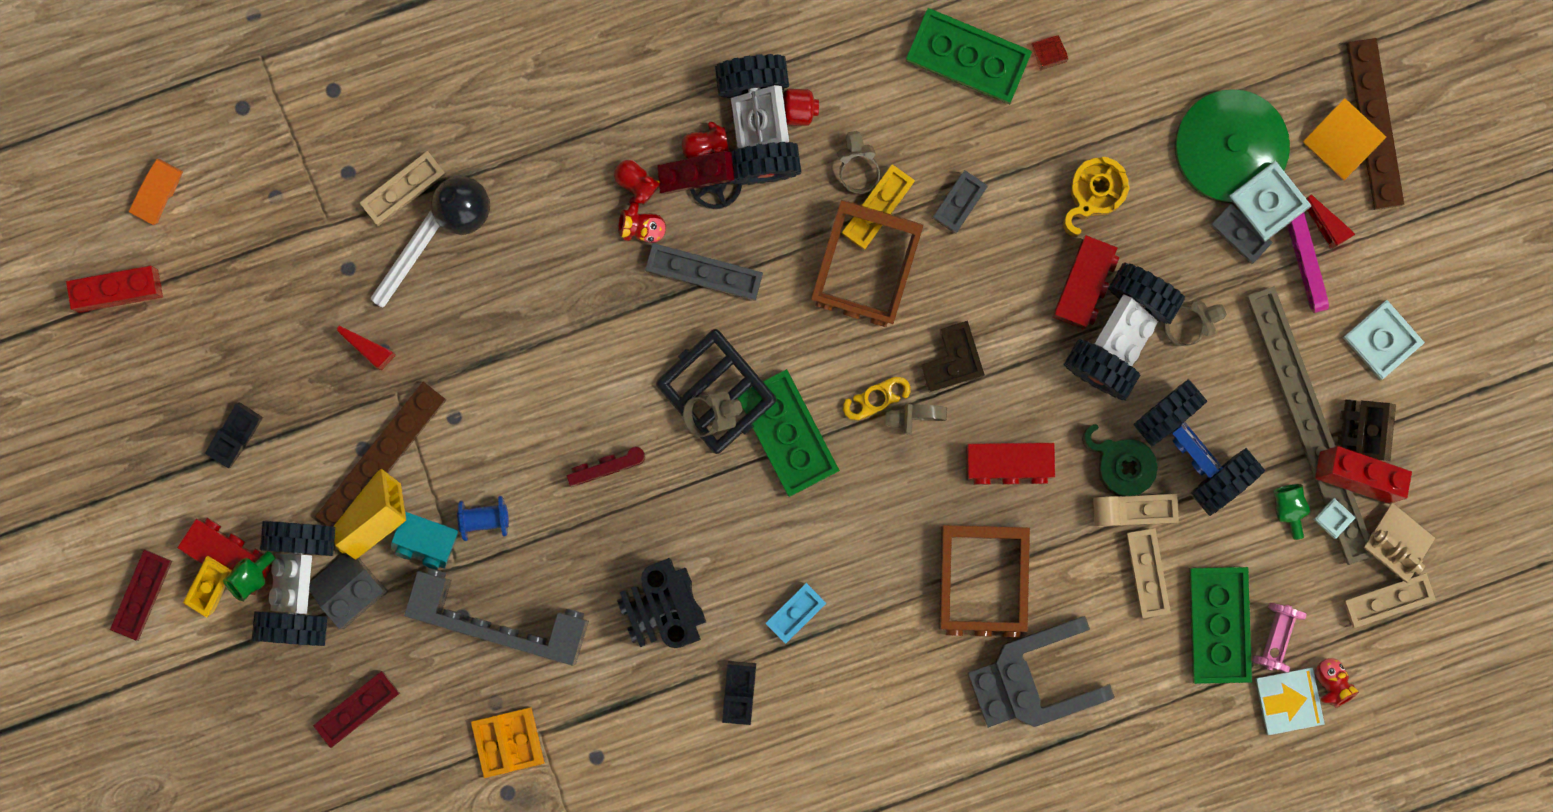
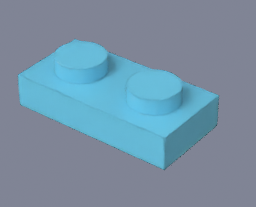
(795, 613)

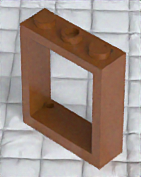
(852, 308)
(956, 628)

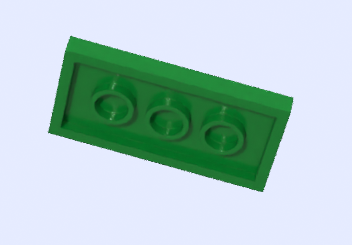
(968, 56)
(790, 436)
(1220, 625)

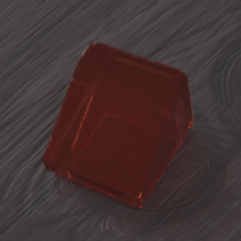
(1049, 52)

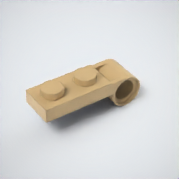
(1135, 510)

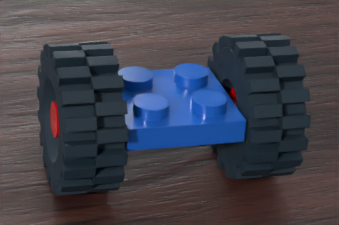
(1222, 482)

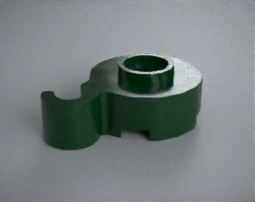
(1110, 463)

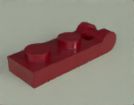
(607, 466)

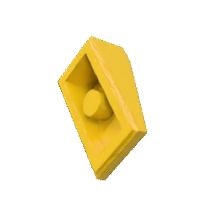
(207, 587)

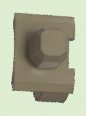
(856, 148)
(1208, 315)
(724, 410)
(915, 412)

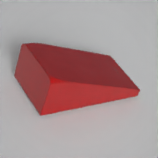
(1329, 225)
(373, 352)

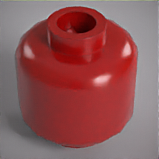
(800, 107)

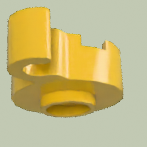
(1087, 199)

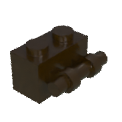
(1374, 428)

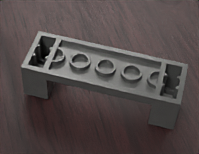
(428, 601)

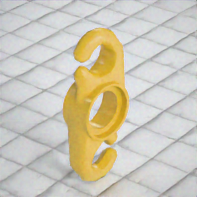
(868, 409)

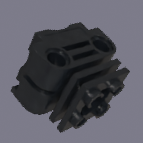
(662, 607)

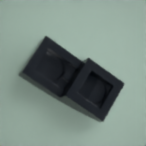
(234, 435)
(739, 693)

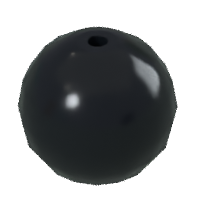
(460, 205)

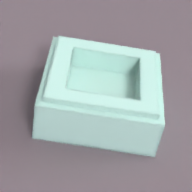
(1334, 518)

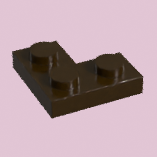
(962, 359)

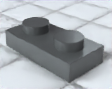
(960, 201)
(1240, 234)

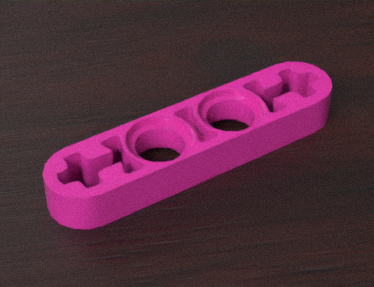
(1308, 264)

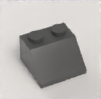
(346, 590)

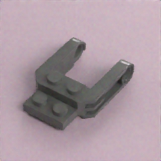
(1009, 692)

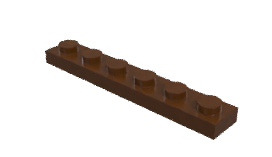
(1373, 104)
(384, 451)

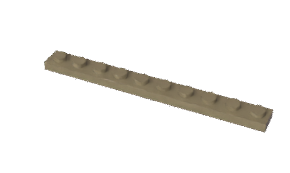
(1305, 410)

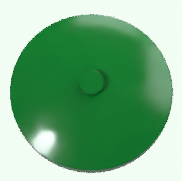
(1229, 142)

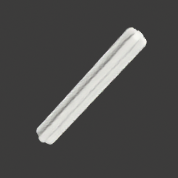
(405, 261)

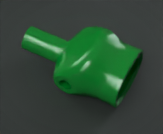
(1292, 507)
(247, 576)

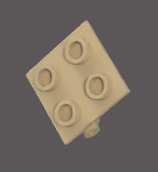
(1400, 543)

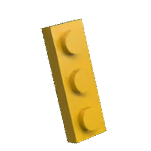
(883, 198)

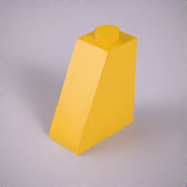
(370, 516)

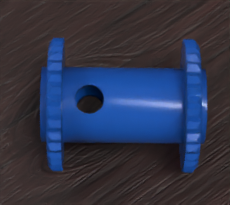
(483, 518)

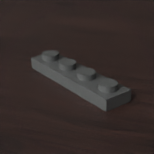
(704, 272)

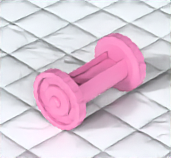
(1279, 636)

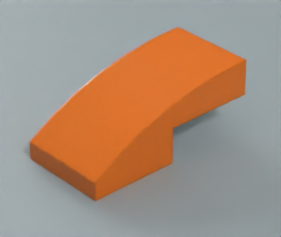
(155, 191)

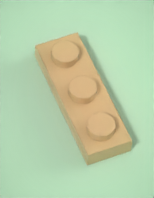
(402, 188)
(1148, 573)
(1389, 600)

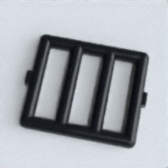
(750, 379)

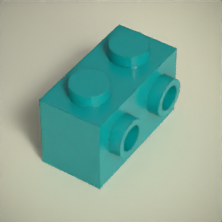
(424, 541)

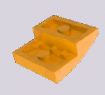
(1344, 139)
(507, 742)

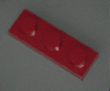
(695, 172)
(141, 595)
(356, 709)

